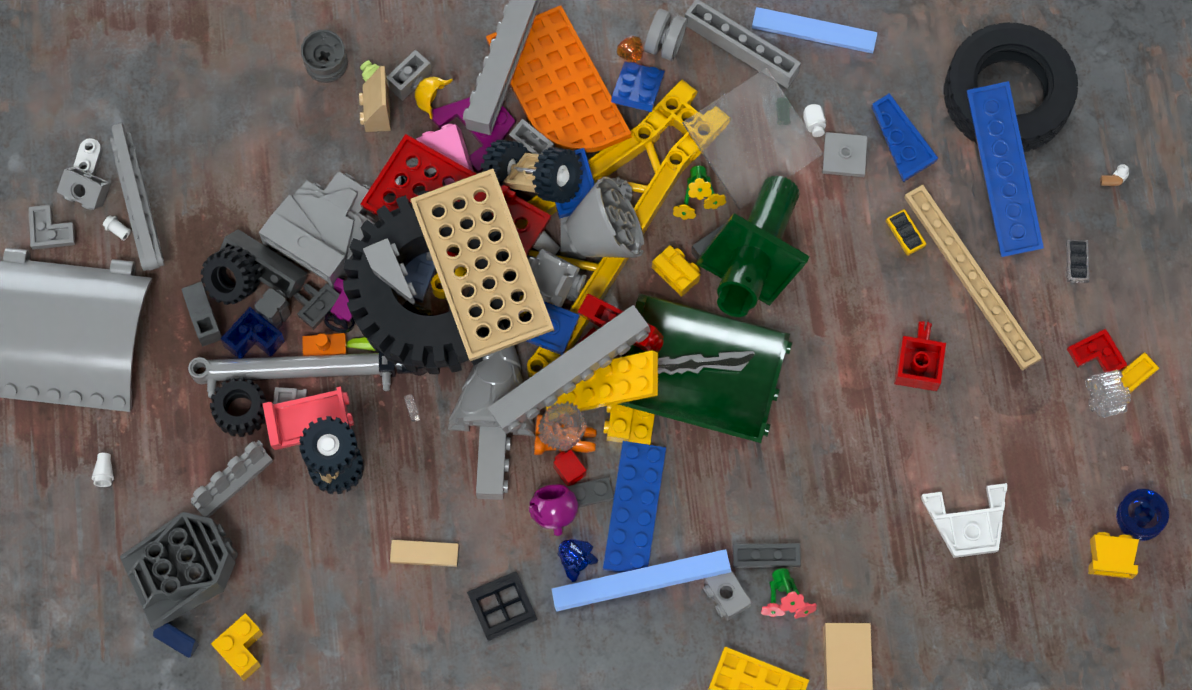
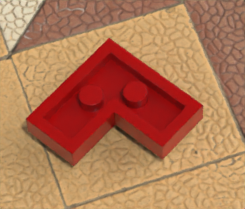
(1099, 347)

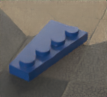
(904, 141)

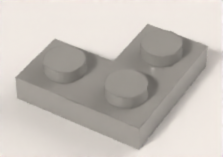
(45, 233)

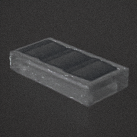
(1077, 261)

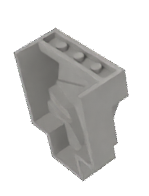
(319, 225)

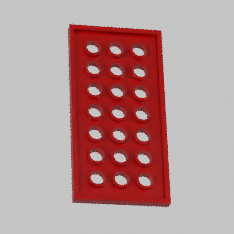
(445, 168)

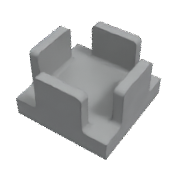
(553, 276)

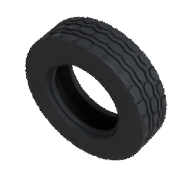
(1026, 47)

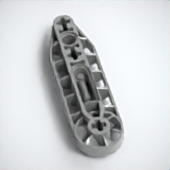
(136, 198)

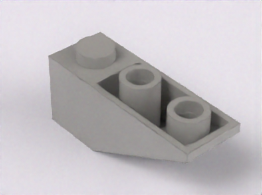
(386, 267)

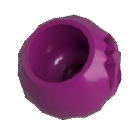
(553, 507)

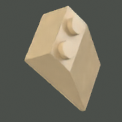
(375, 102)

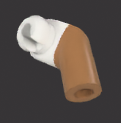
(1117, 178)

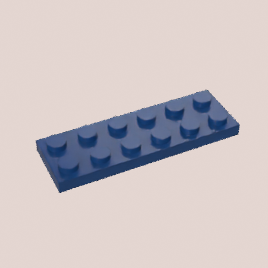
(634, 507)

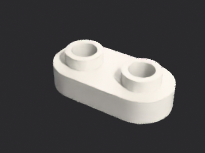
(88, 157)

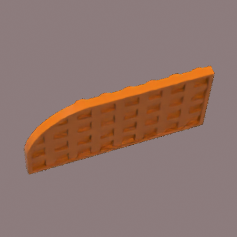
(563, 88)

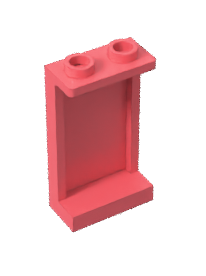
(288, 419)

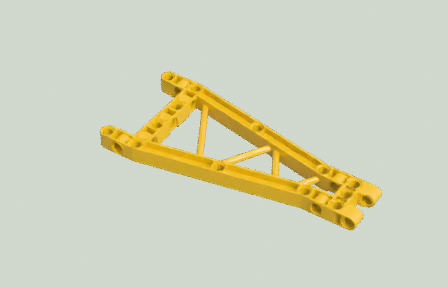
(648, 205)

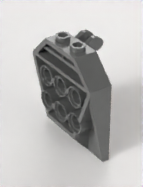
(211, 558)

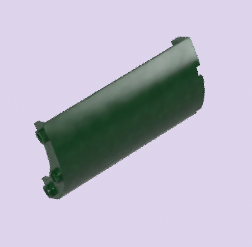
(713, 398)

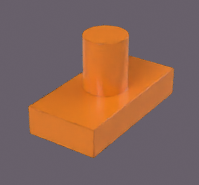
(325, 344)

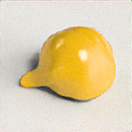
(426, 92)

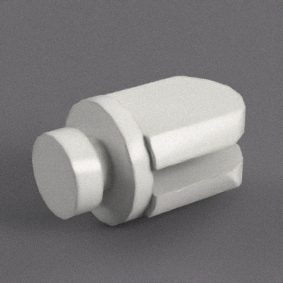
(814, 120)

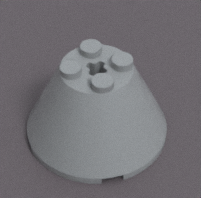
(605, 224)

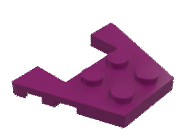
(501, 129)

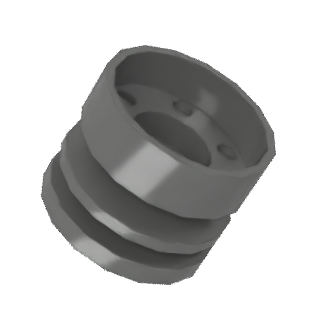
(323, 45)

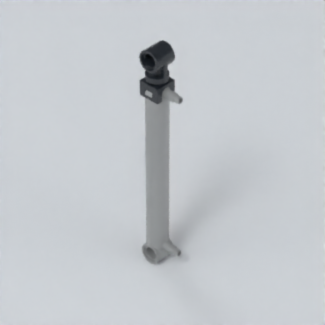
(297, 368)

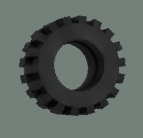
(219, 283)
(230, 392)

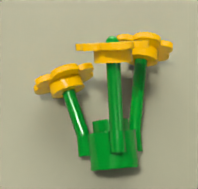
(698, 186)

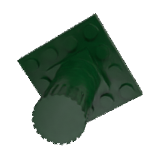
(751, 253)

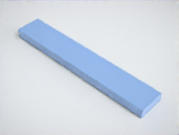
(814, 30)

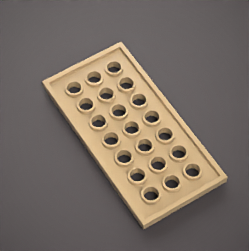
(453, 285)

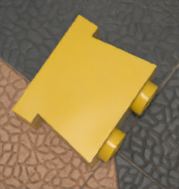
(1113, 555)

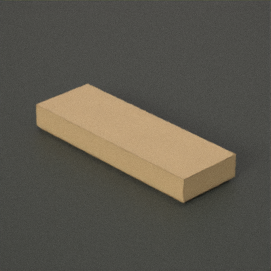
(424, 553)

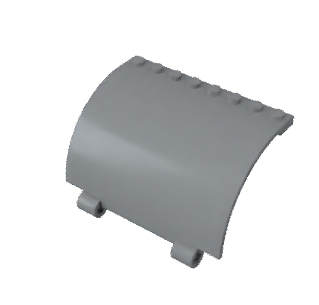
(68, 331)

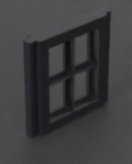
(509, 624)

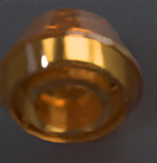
(630, 49)

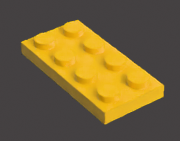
(744, 672)

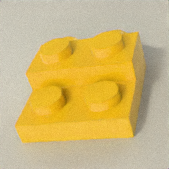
(628, 425)

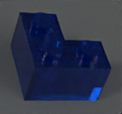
(252, 330)

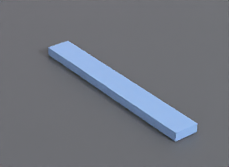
(641, 580)

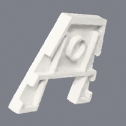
(969, 531)

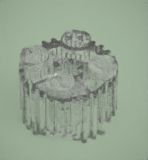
(1108, 393)
(564, 437)

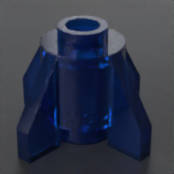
(575, 557)

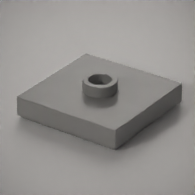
(844, 154)

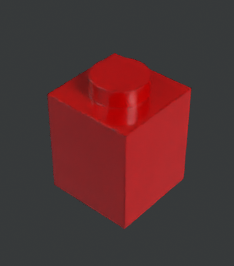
(569, 468)

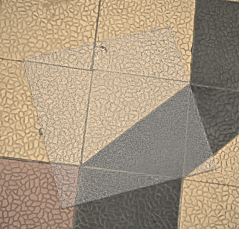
(752, 137)

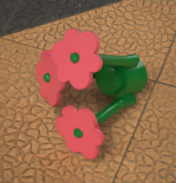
(793, 600)

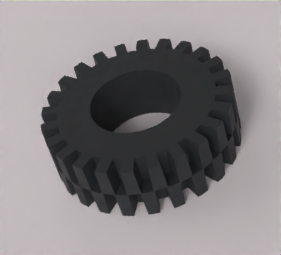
(374, 305)

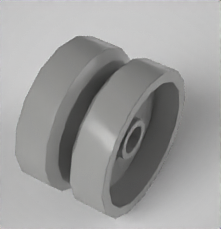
(665, 34)

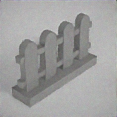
(231, 480)

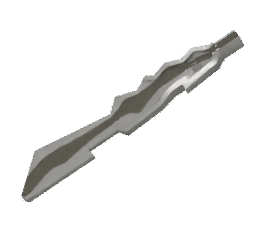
(727, 361)

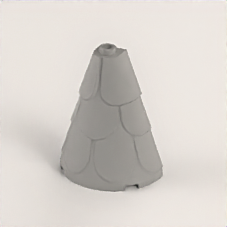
(484, 386)

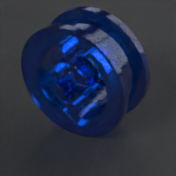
(1151, 504)

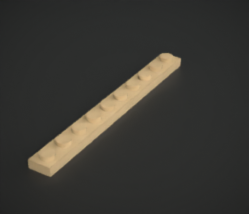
(972, 277)

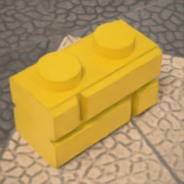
(676, 270)

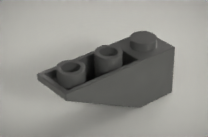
(201, 314)

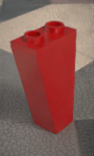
(602, 313)

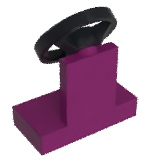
(340, 311)

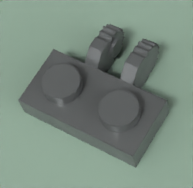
(315, 310)

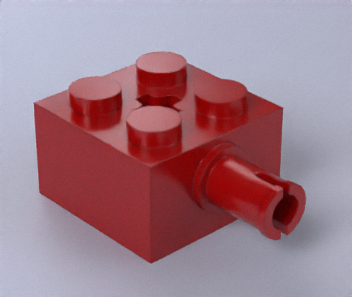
(922, 350)

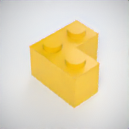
(234, 644)

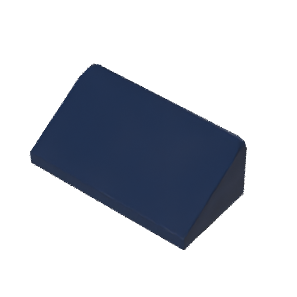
(176, 639)

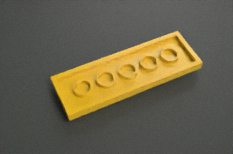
(619, 382)

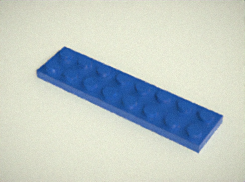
(1005, 169)

